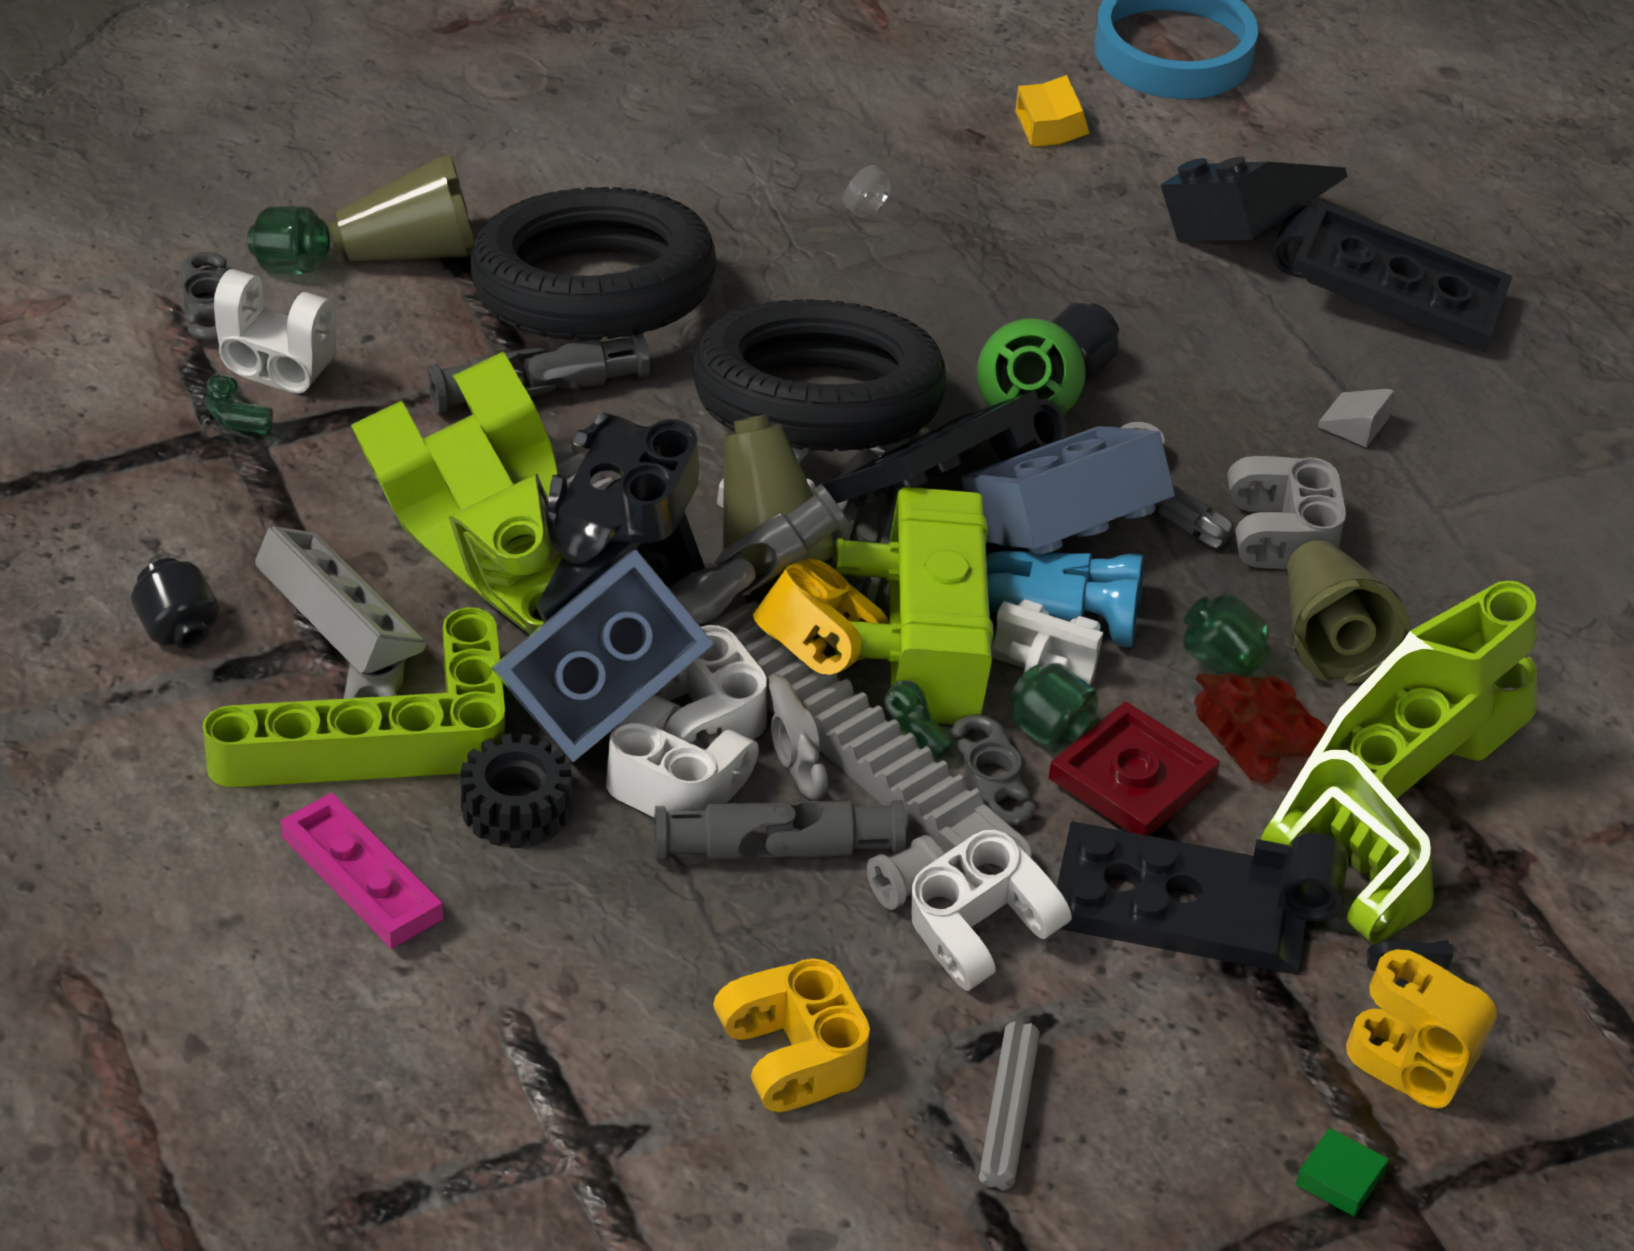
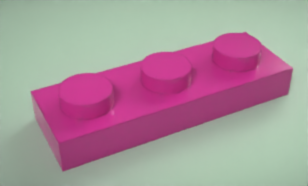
(361, 870)

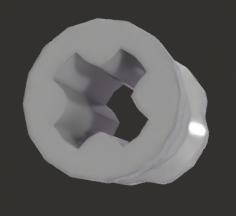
(893, 876)

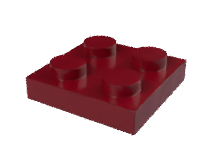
(1134, 770)

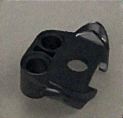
(656, 486)

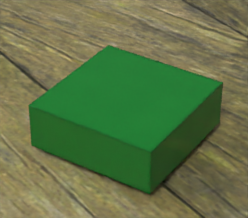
(1341, 1171)

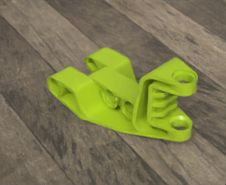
(475, 487)
(1420, 705)

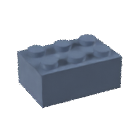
(1072, 487)
(602, 655)

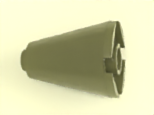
(408, 218)
(759, 483)
(1341, 614)

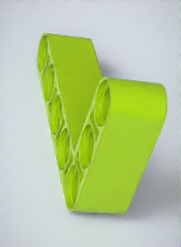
(368, 734)

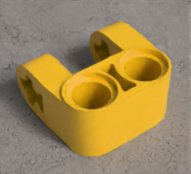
(813, 601)
(820, 1021)
(1429, 1028)

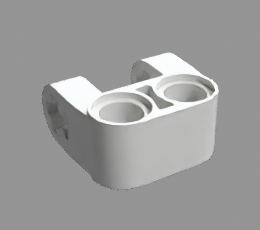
(270, 345)
(725, 689)
(662, 770)
(976, 897)

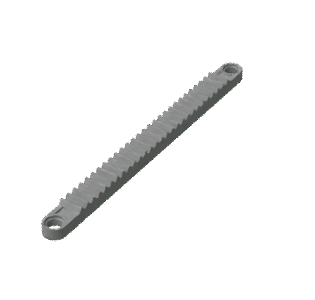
(854, 733)

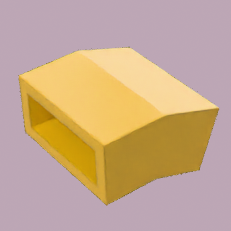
(1050, 113)

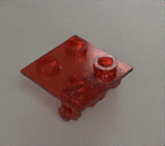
(1257, 721)

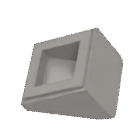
(1358, 415)

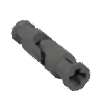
(570, 366)
(789, 537)
(825, 828)

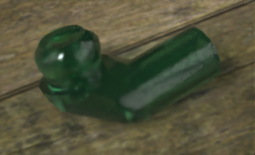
(230, 411)
(910, 707)

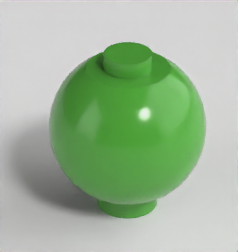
(1031, 357)

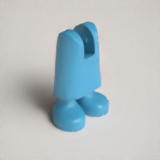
(1071, 586)

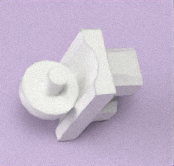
(1032, 637)

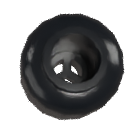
(1093, 331)
(173, 602)

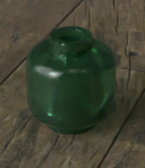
(288, 239)
(1226, 636)
(1054, 706)

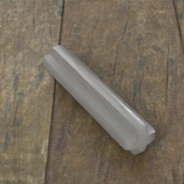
(1009, 1106)

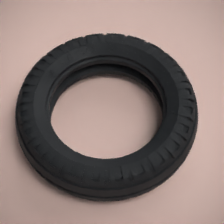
(593, 304)
(822, 333)

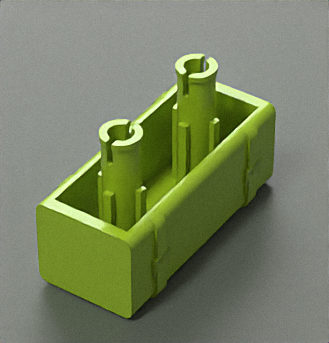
(936, 598)

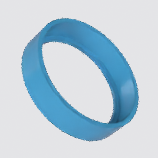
(1172, 77)

